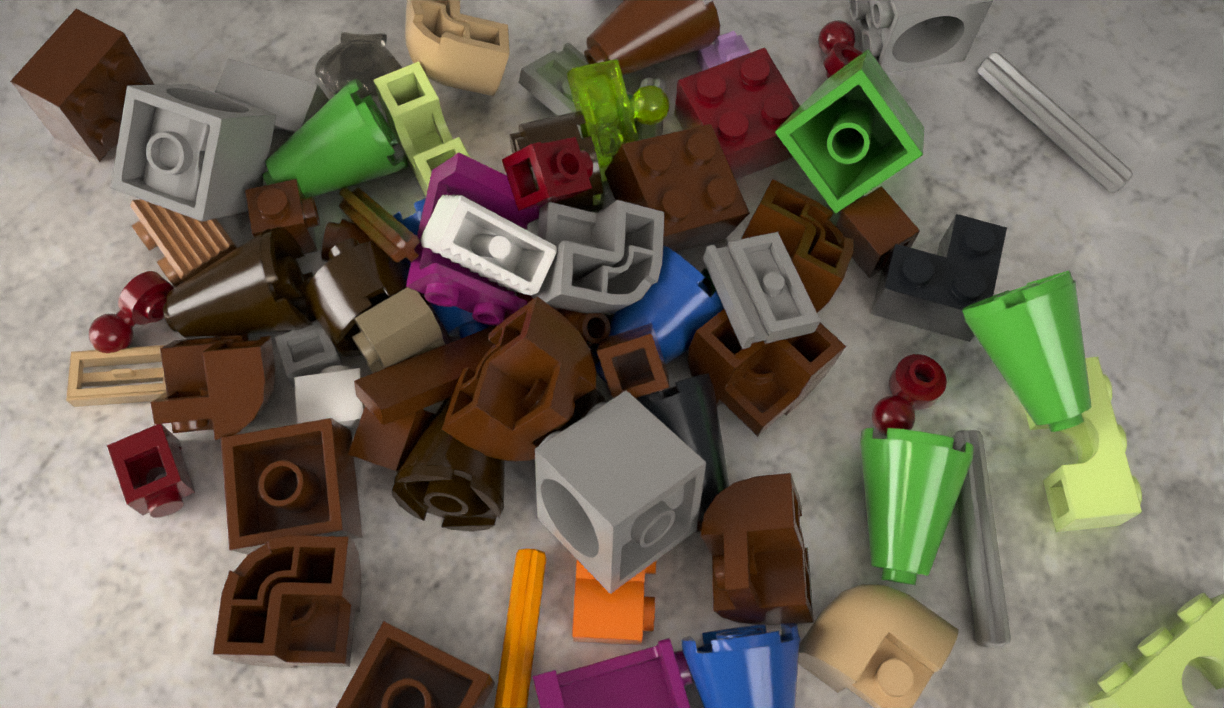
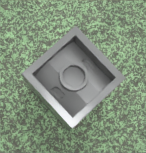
(918, 32)
(191, 149)
(618, 489)

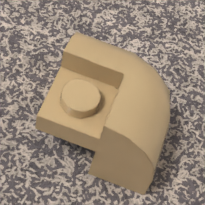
(456, 47)
(877, 645)

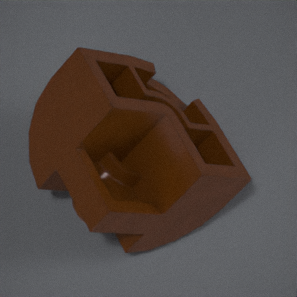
(809, 236)
(765, 378)
(215, 383)
(522, 384)
(759, 552)
(291, 604)

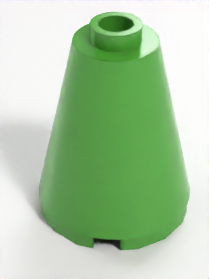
(337, 147)
(1037, 347)
(910, 497)

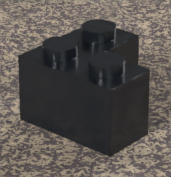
(935, 288)

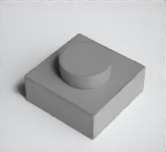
(306, 351)

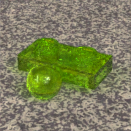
(609, 115)

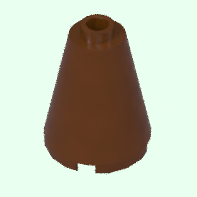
(652, 32)

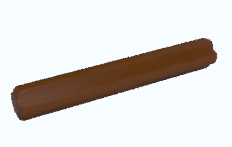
(379, 225)

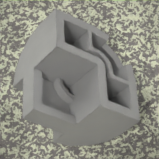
(601, 256)

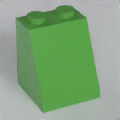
(853, 132)

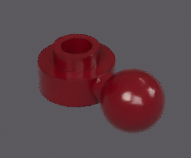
(838, 43)
(139, 304)
(909, 393)

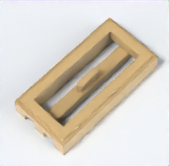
(117, 394)

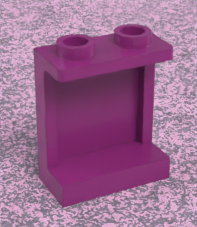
(446, 281)
(634, 680)

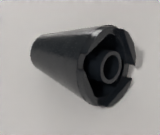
(693, 416)

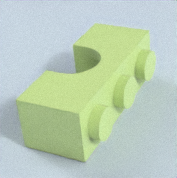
(417, 120)
(1100, 486)
(1157, 674)

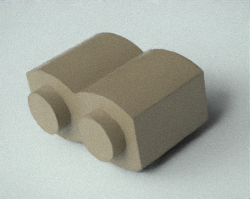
(397, 330)

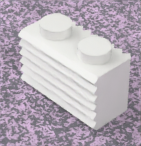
(488, 244)

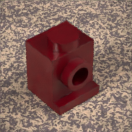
(559, 169)
(143, 458)

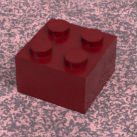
(744, 105)

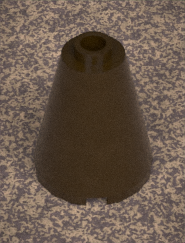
(244, 291)
(450, 480)

